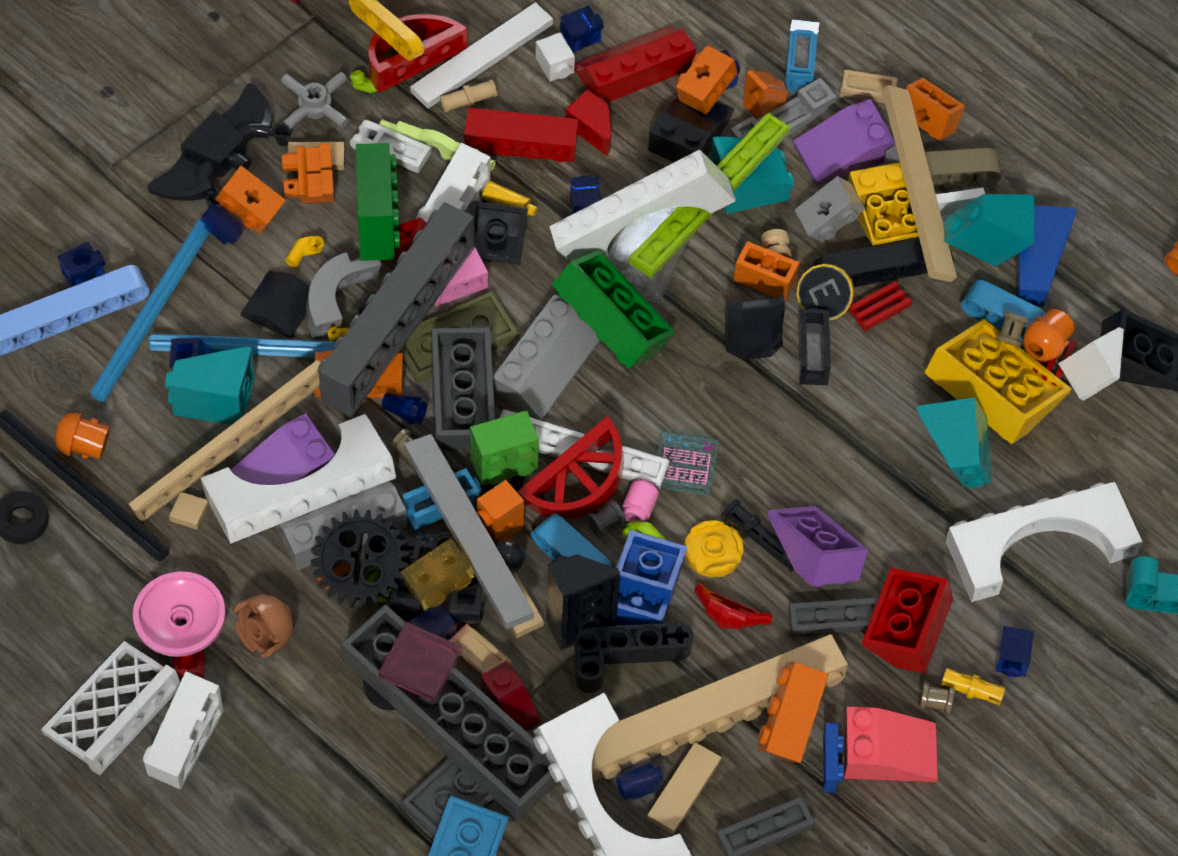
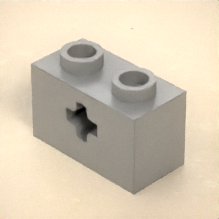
(830, 209)

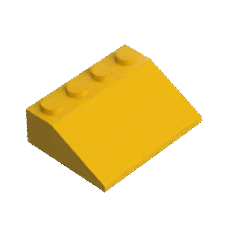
(998, 378)

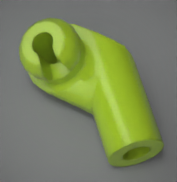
(641, 527)

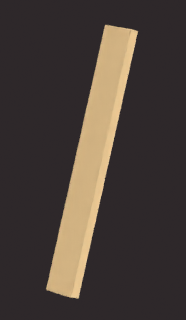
(919, 183)
(226, 443)

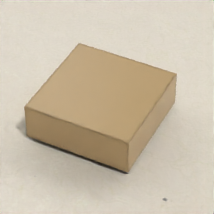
(188, 510)

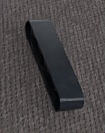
(880, 262)

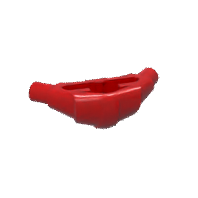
(729, 613)

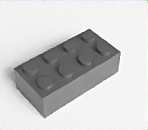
(460, 383)

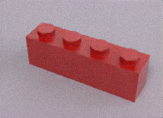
(521, 134)

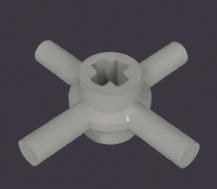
(314, 100)

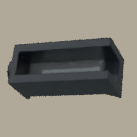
(814, 347)

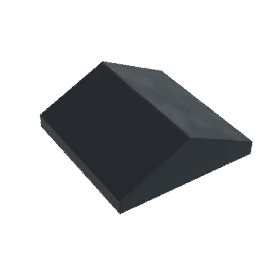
(499, 231)
(278, 303)

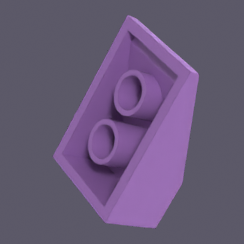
(845, 143)
(286, 455)
(818, 546)

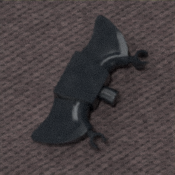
(218, 148)

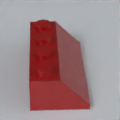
(637, 63)

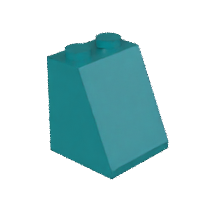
(764, 186)
(992, 227)
(212, 385)
(962, 438)

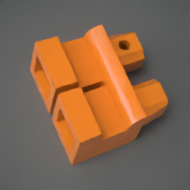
(314, 174)

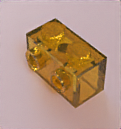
(438, 574)

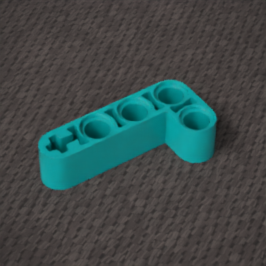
(1149, 588)

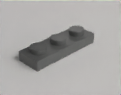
(831, 616)
(766, 828)

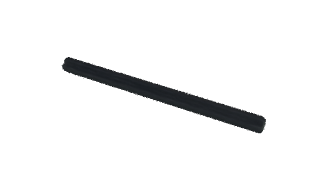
(83, 486)

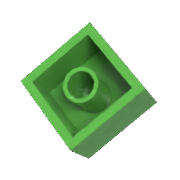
(504, 448)

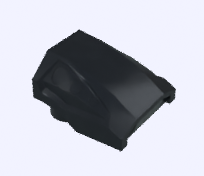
(754, 327)

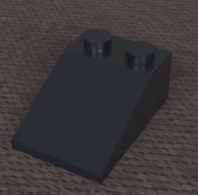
(685, 130)
(1147, 351)

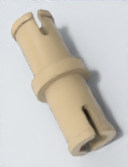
(468, 95)

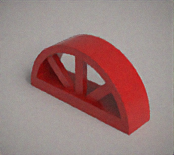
(442, 40)
(555, 475)

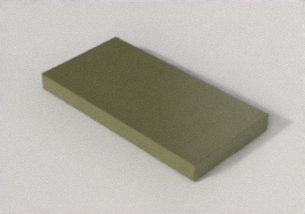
(477, 312)

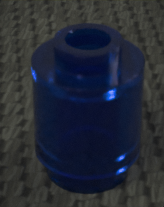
(222, 224)
(639, 780)

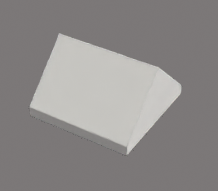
(1095, 364)

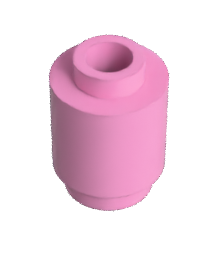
(640, 501)

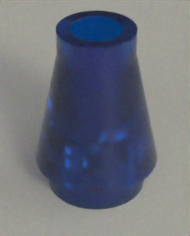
(406, 407)

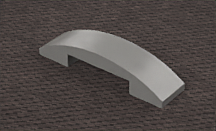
(798, 112)

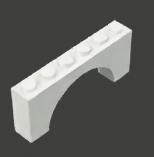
(687, 182)
(252, 508)
(1093, 514)
(570, 748)

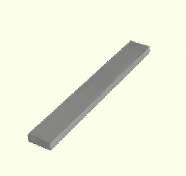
(469, 531)

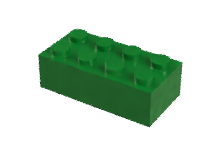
(377, 201)
(613, 308)

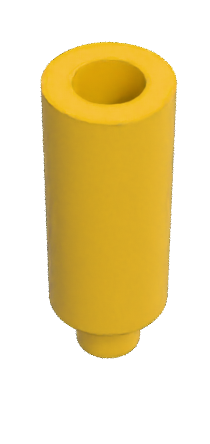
(500, 195)

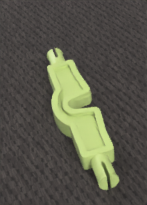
(428, 137)

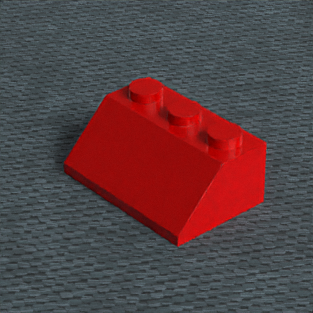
(908, 619)

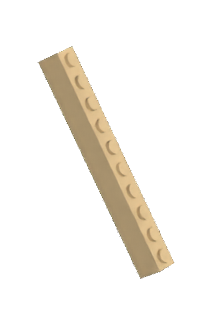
(707, 710)

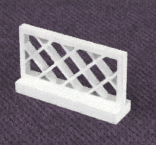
(133, 716)

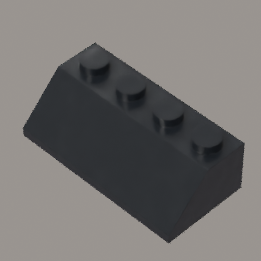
(580, 596)

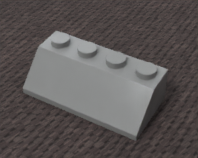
(545, 360)
(300, 532)

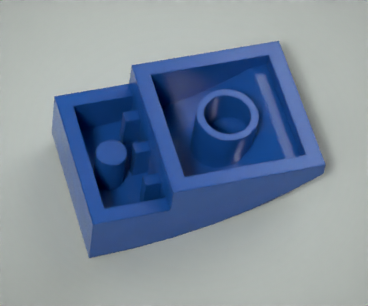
(647, 578)

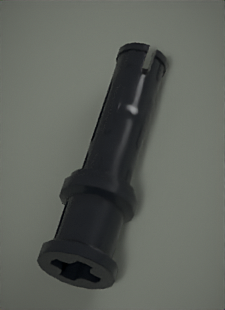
(749, 526)

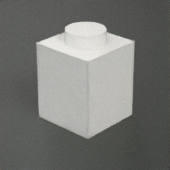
(555, 57)

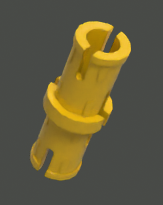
(973, 686)

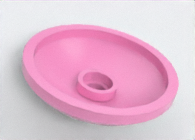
(178, 598)

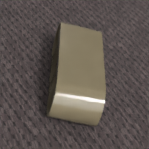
(963, 167)

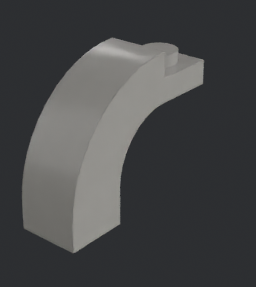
(333, 276)

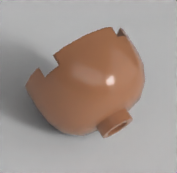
(264, 624)

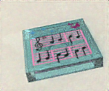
(690, 464)

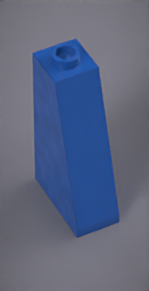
(1040, 261)

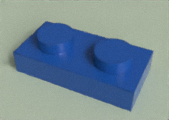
(832, 745)

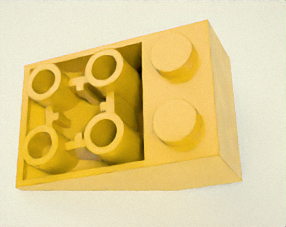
(886, 204)

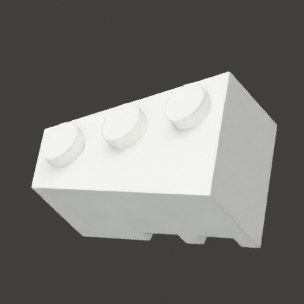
(460, 182)
(184, 730)

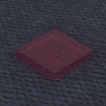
(420, 661)

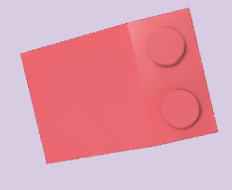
(888, 746)

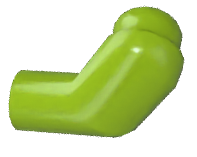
(361, 83)

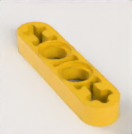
(388, 27)

